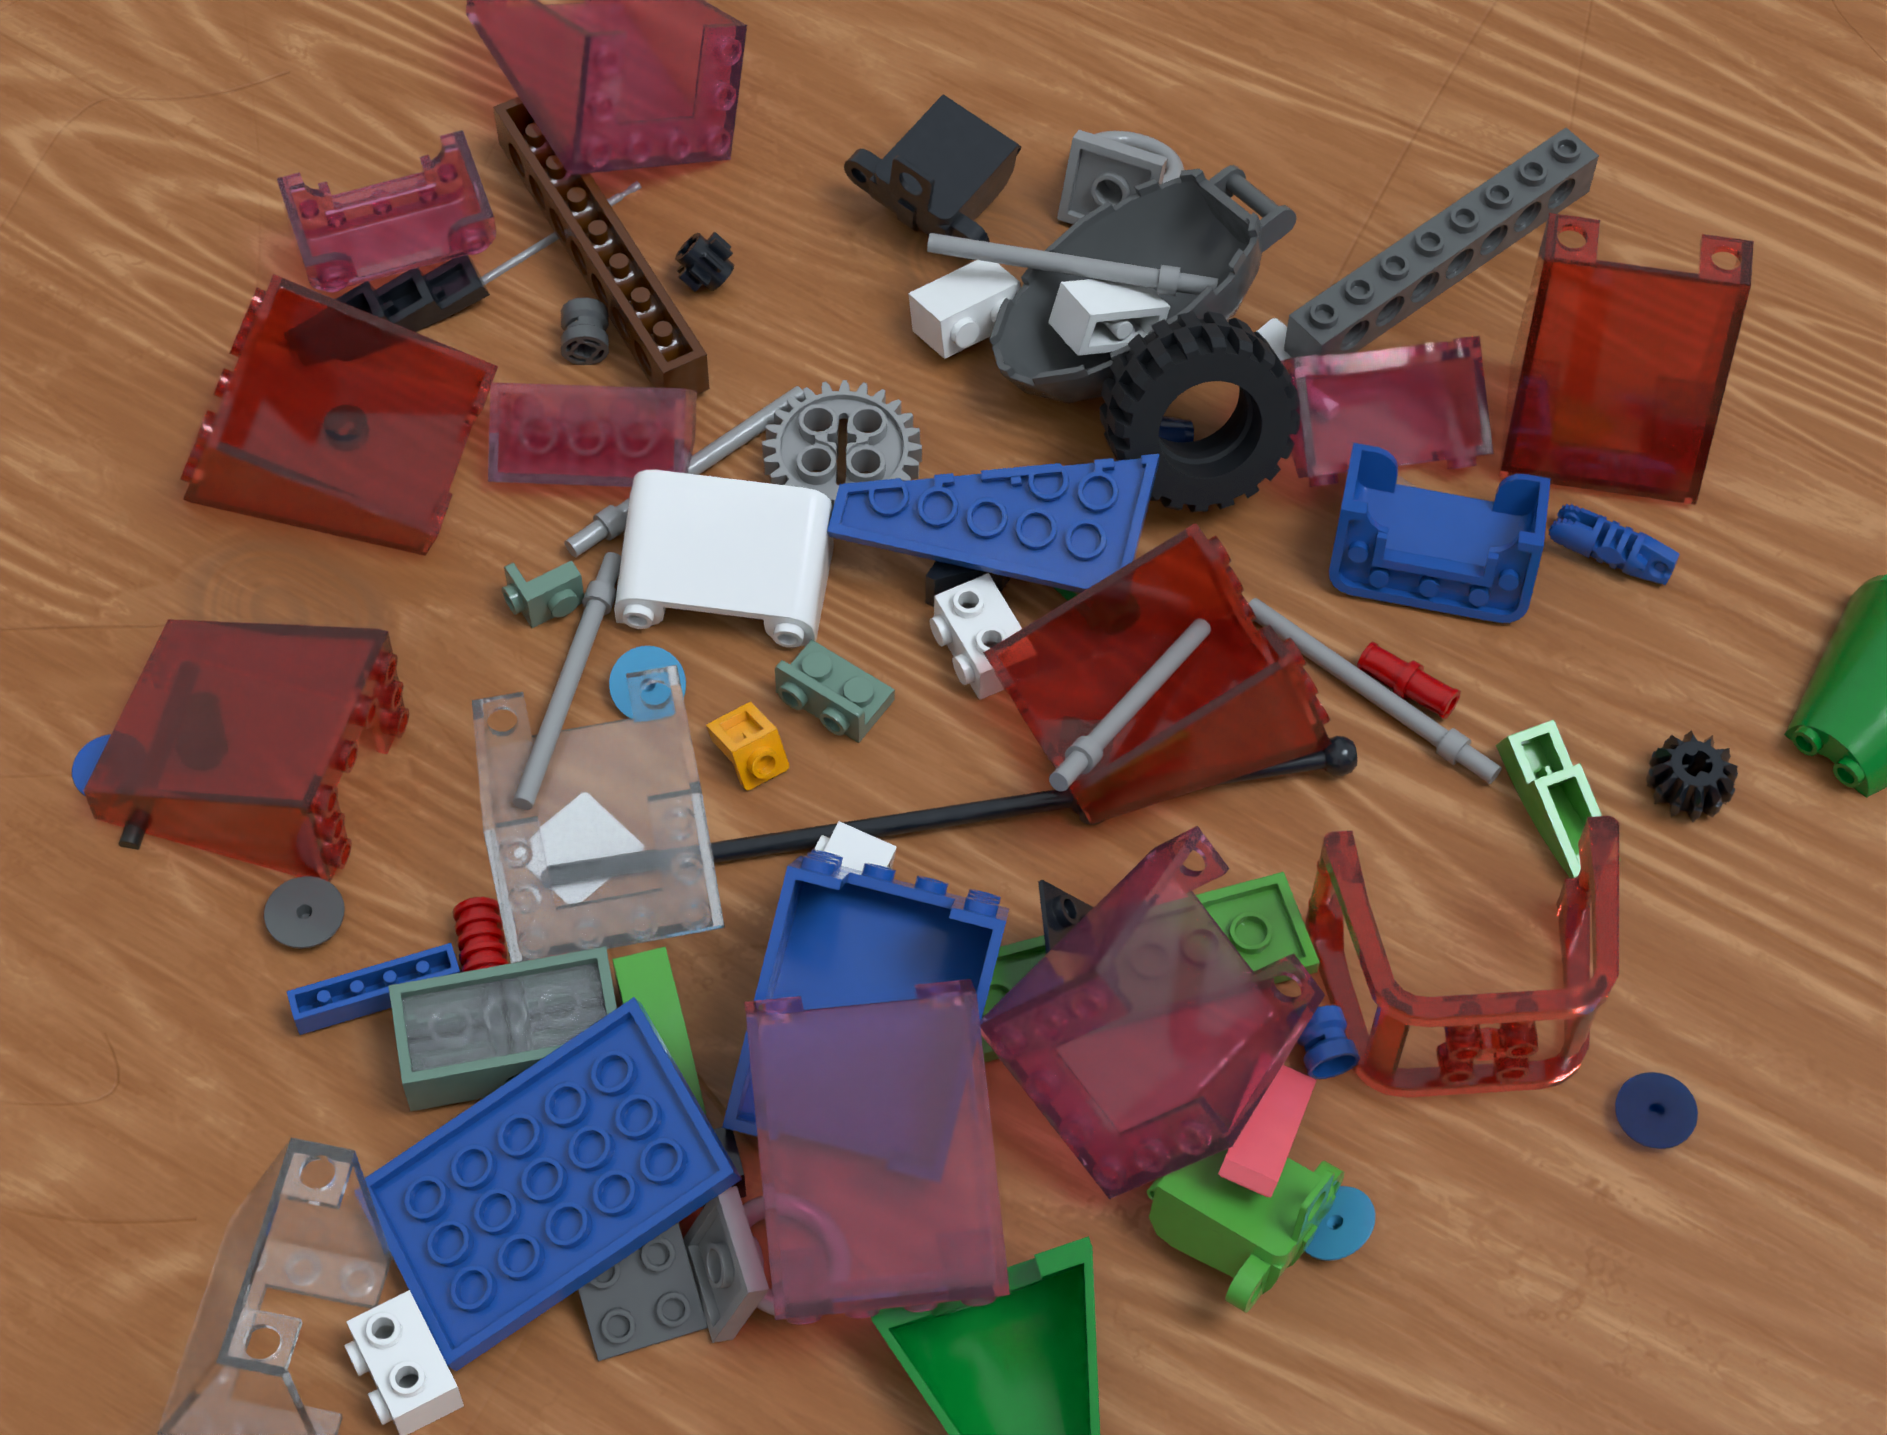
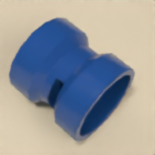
(1326, 1044)

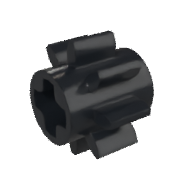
(704, 261)

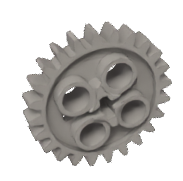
(796, 448)

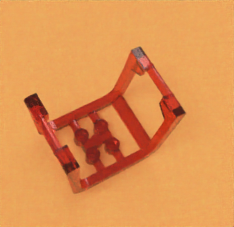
(1462, 1014)

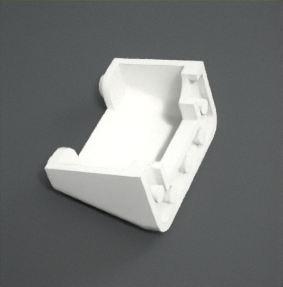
(725, 552)

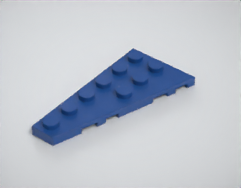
(1017, 522)

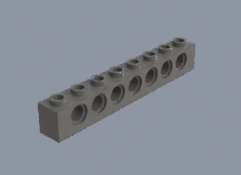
(1443, 249)

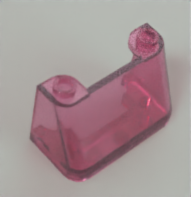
(390, 223)
(1408, 400)

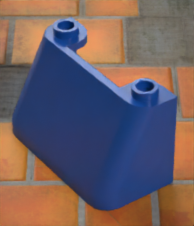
(1437, 545)

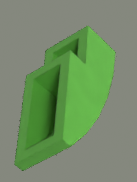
(1550, 789)
(651, 982)

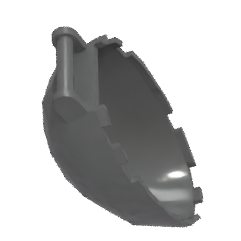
(1170, 224)

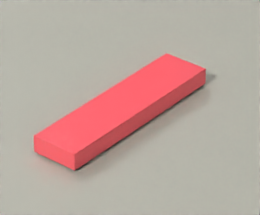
(1269, 1134)

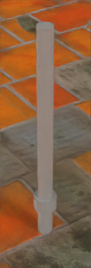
(1166, 280)
(612, 519)
(597, 603)
(1450, 744)
(1088, 750)

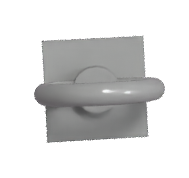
(1108, 168)
(728, 1263)

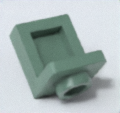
(546, 596)

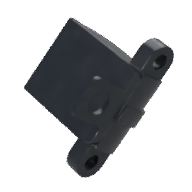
(939, 171)

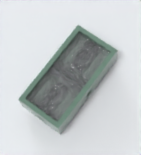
(487, 1025)

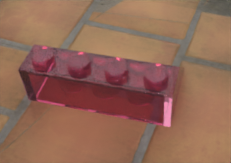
(588, 433)

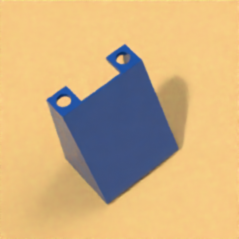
(866, 941)

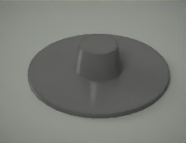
(304, 912)

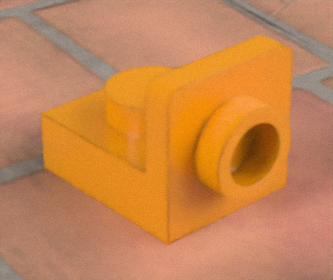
(750, 745)

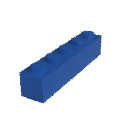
(365, 989)

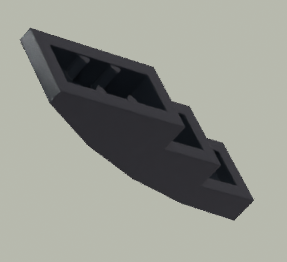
(421, 299)

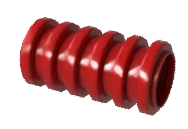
(479, 934)

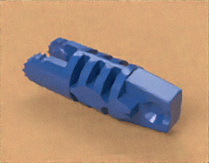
(1613, 544)

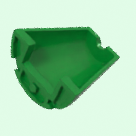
(1847, 695)
(1011, 1362)

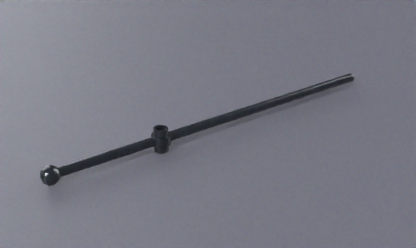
(1336, 759)

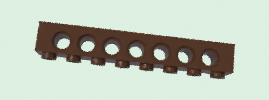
(605, 256)

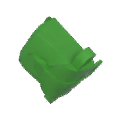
(1238, 1228)

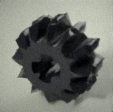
(1692, 776)

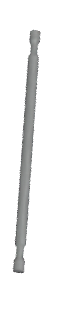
(547, 241)

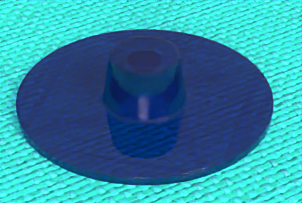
(1656, 1110)

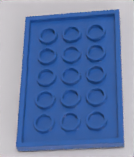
(548, 1183)

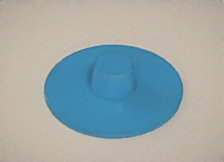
(638, 660)
(1344, 1227)

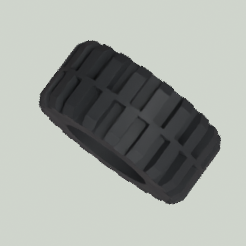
(1182, 357)

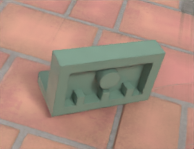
(833, 691)

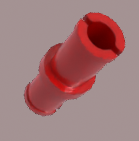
(1408, 680)

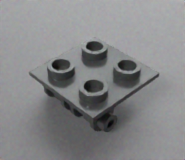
(644, 1298)

